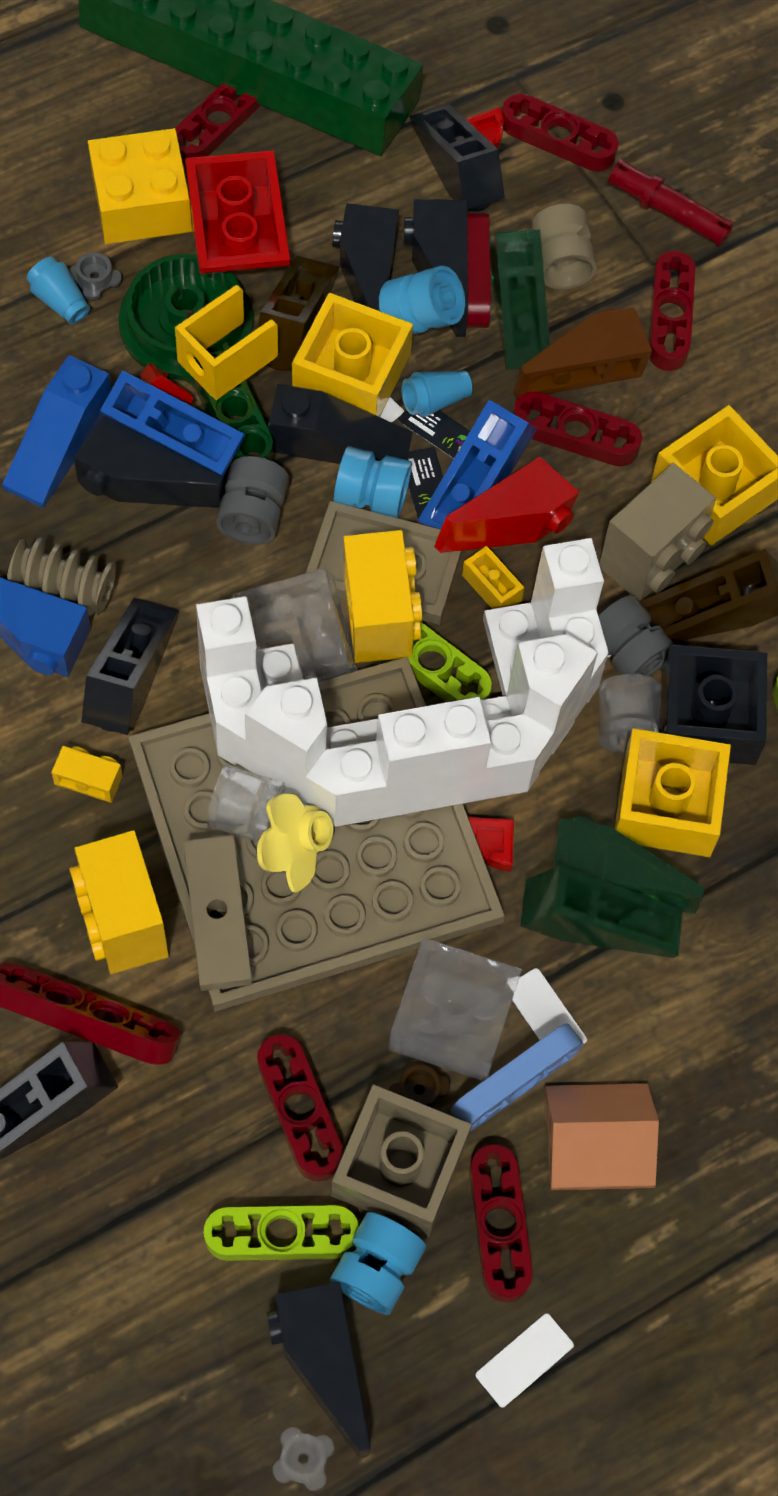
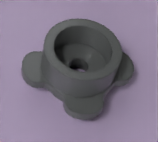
(94, 265)

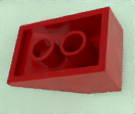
(236, 212)

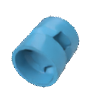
(424, 299)
(372, 482)
(387, 1246)

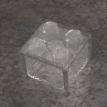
(454, 1009)

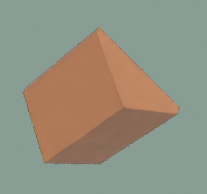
(601, 1136)

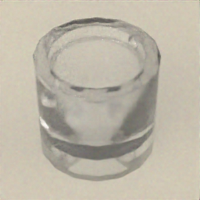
(626, 704)
(241, 802)

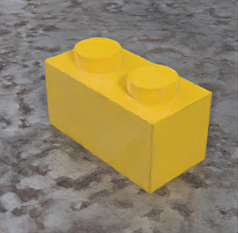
(492, 579)
(87, 773)

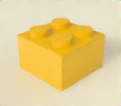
(140, 186)
(353, 354)
(730, 465)
(381, 596)
(672, 792)
(118, 903)

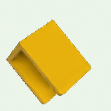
(237, 362)

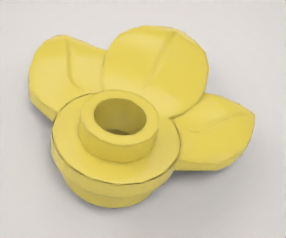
(293, 839)

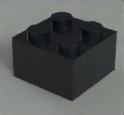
(717, 698)

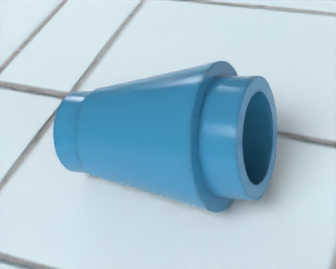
(57, 289)
(432, 391)

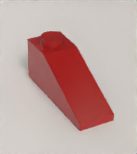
(511, 512)

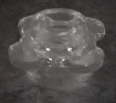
(312, 1472)

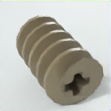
(62, 577)

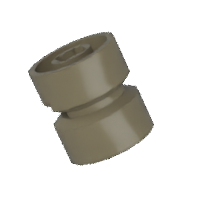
(565, 246)

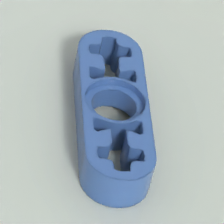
(518, 1077)

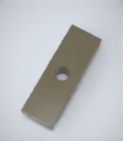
(216, 886)

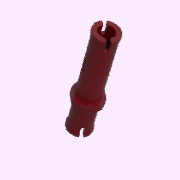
(670, 202)

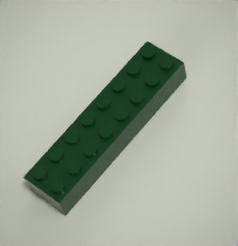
(274, 56)

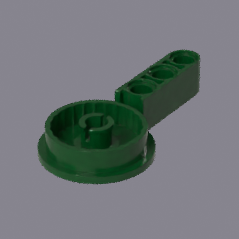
(148, 333)

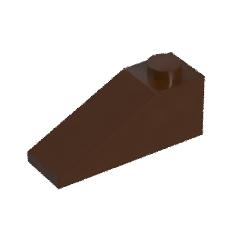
(593, 353)

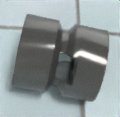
(252, 500)
(632, 640)

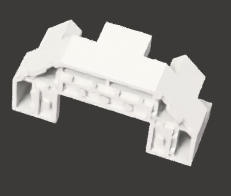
(425, 756)

